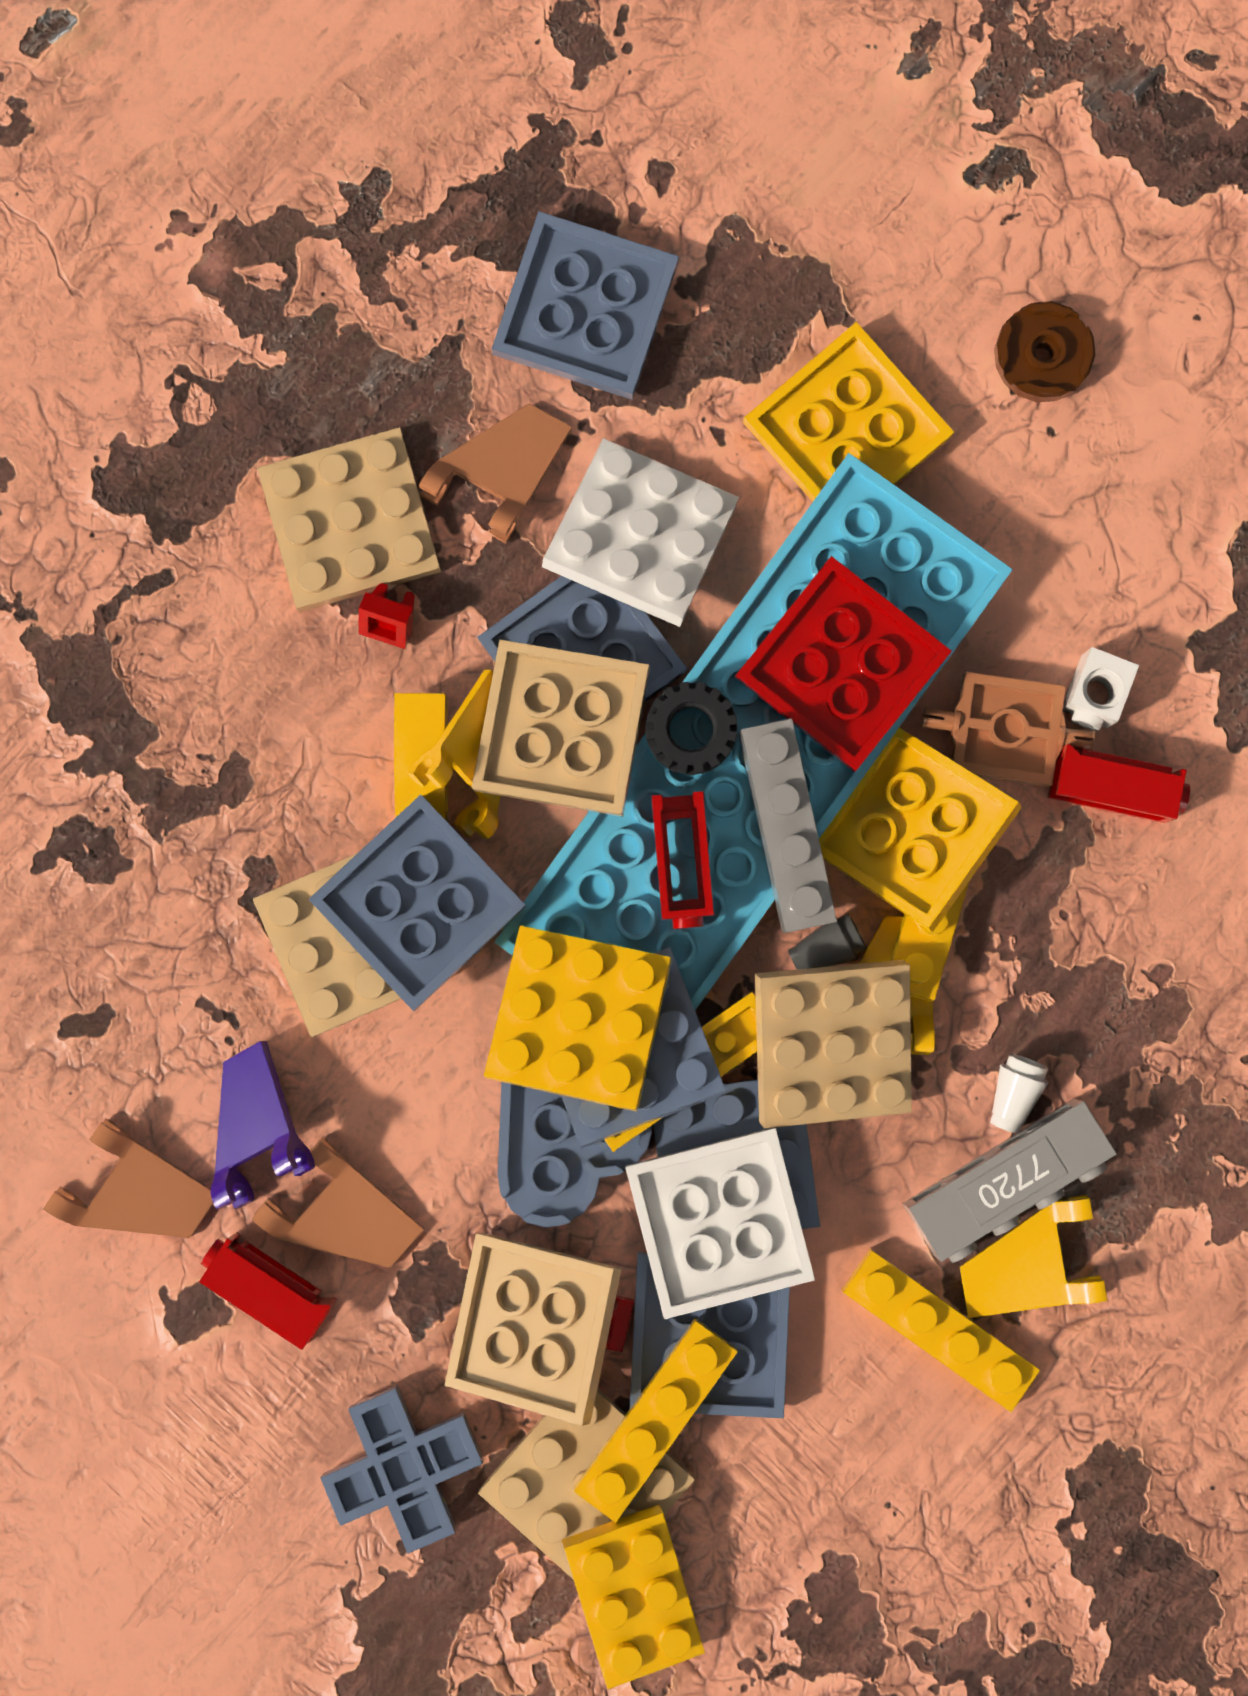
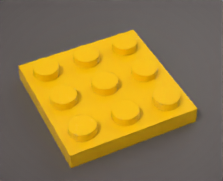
(847, 404)
(917, 829)
(578, 1018)

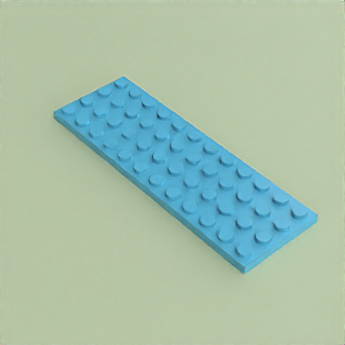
(607, 871)

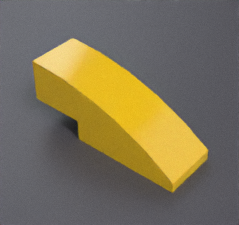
(417, 727)

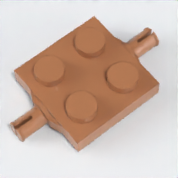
(1008, 728)

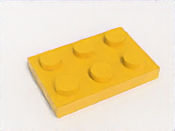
(633, 1596)

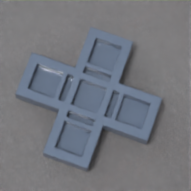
(402, 1469)

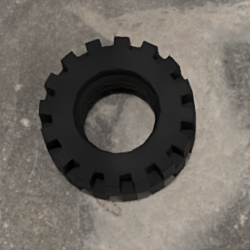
(697, 696)

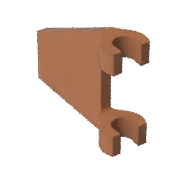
(504, 461)
(139, 1194)
(346, 1217)

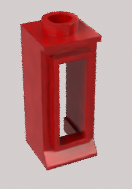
(1119, 785)
(683, 912)
(265, 1290)

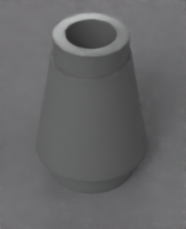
(829, 945)

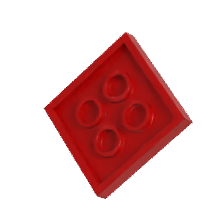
(843, 664)

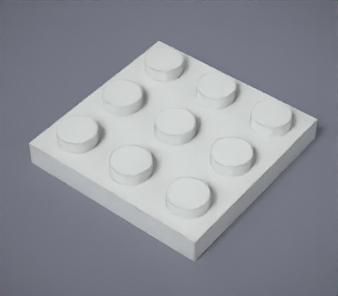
(640, 532)
(719, 1223)

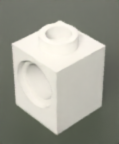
(1114, 674)

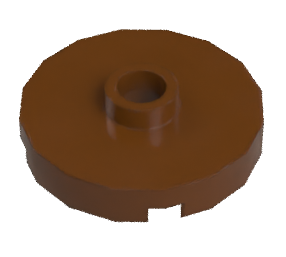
(1061, 334)

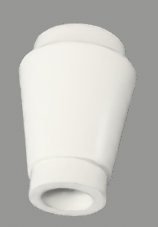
(1017, 1091)

